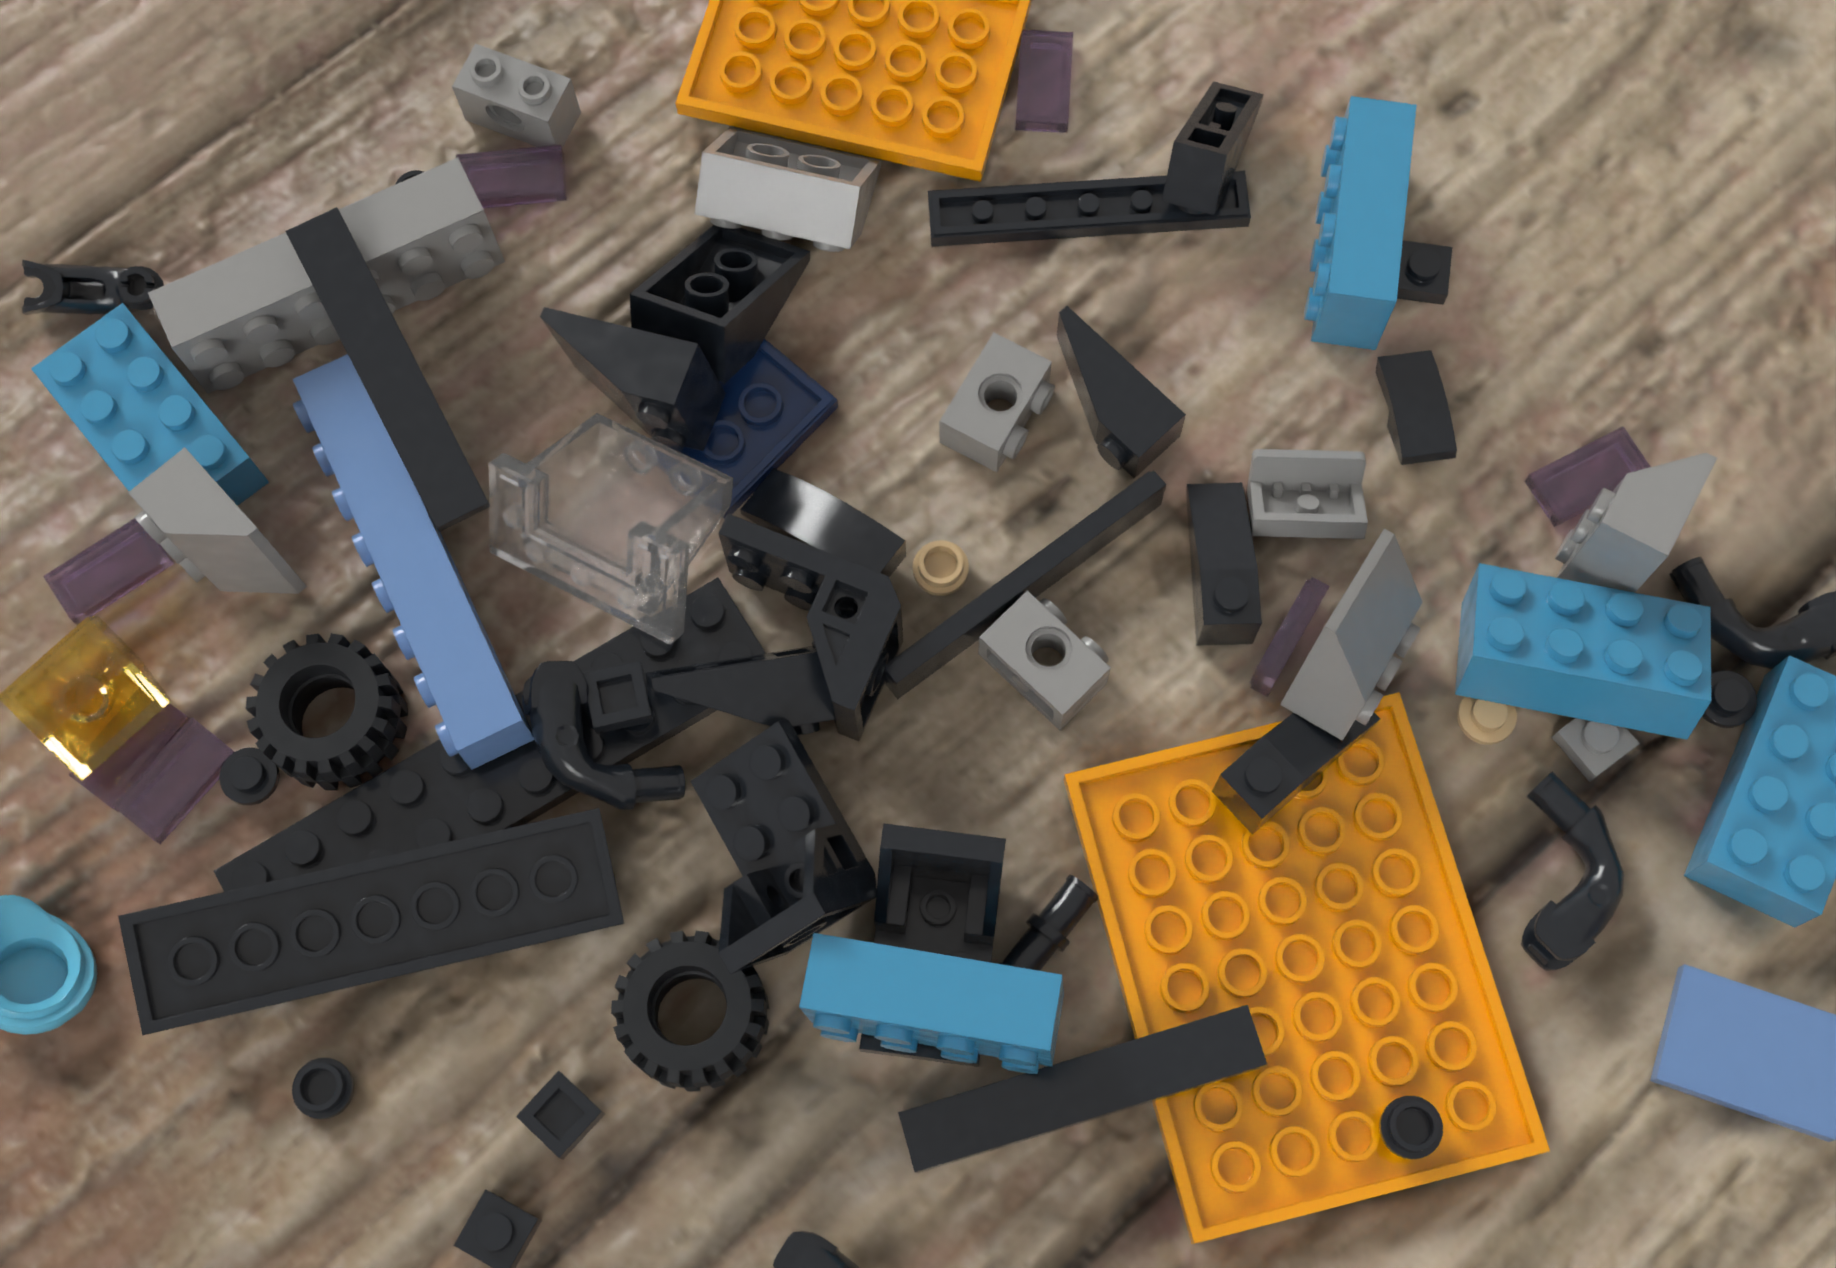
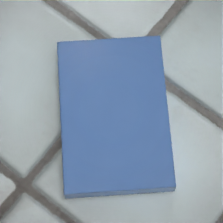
(1750, 1052)

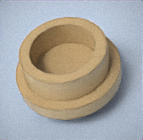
(940, 568)
(1486, 720)

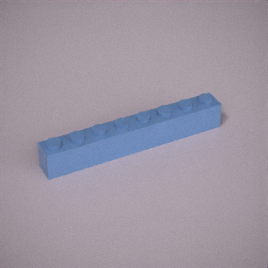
(414, 568)

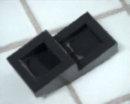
(1417, 407)

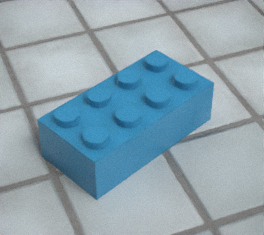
(1361, 223)
(141, 407)
(1584, 651)
(1776, 806)
(932, 1001)

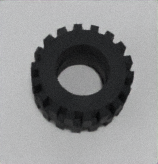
(302, 676)
(641, 998)

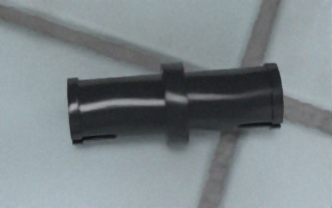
(1052, 926)

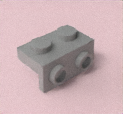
(1307, 494)

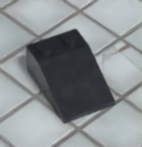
(720, 294)
(649, 376)

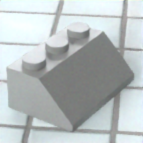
(786, 188)
(1634, 525)
(209, 531)
(1359, 644)

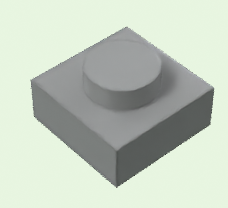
(1594, 745)

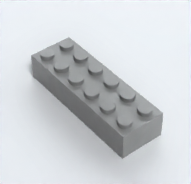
(264, 309)

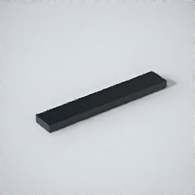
(1072, 211)
(388, 369)
(1034, 576)
(1082, 1089)

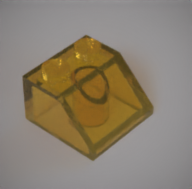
(86, 696)

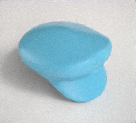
(43, 968)

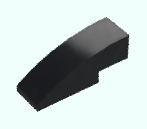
(824, 522)

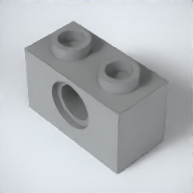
(516, 98)
(1005, 373)
(1054, 690)

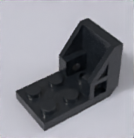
(850, 612)
(788, 843)
(936, 897)

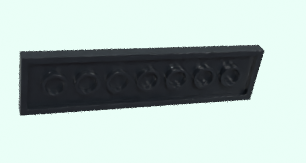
(369, 920)

